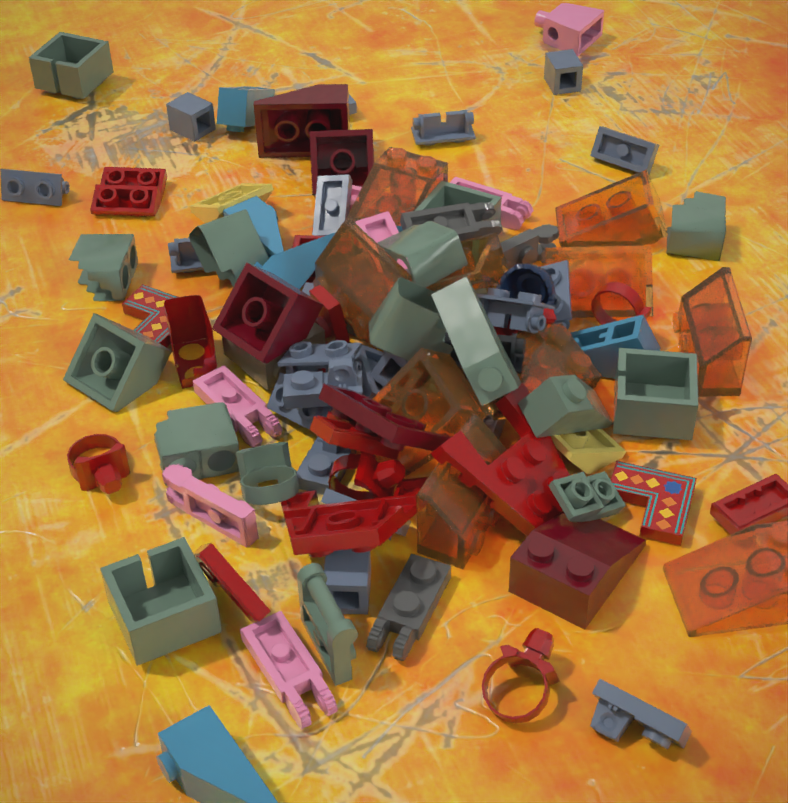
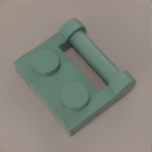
(325, 623)

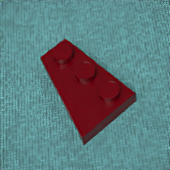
(378, 419)

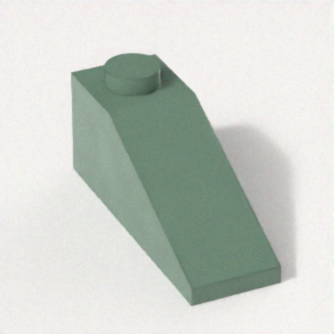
(475, 341)
(564, 407)

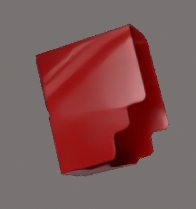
(190, 324)

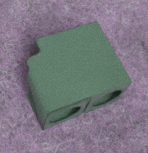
(698, 227)
(228, 245)
(430, 251)
(106, 264)
(408, 322)
(199, 440)

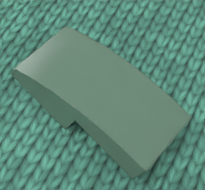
(587, 497)

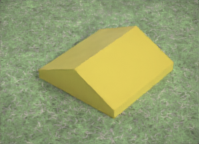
(213, 207)
(589, 449)

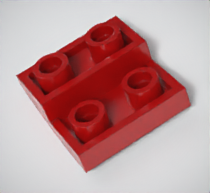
(129, 191)

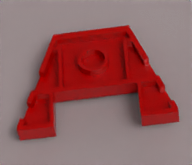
(518, 476)
(350, 524)

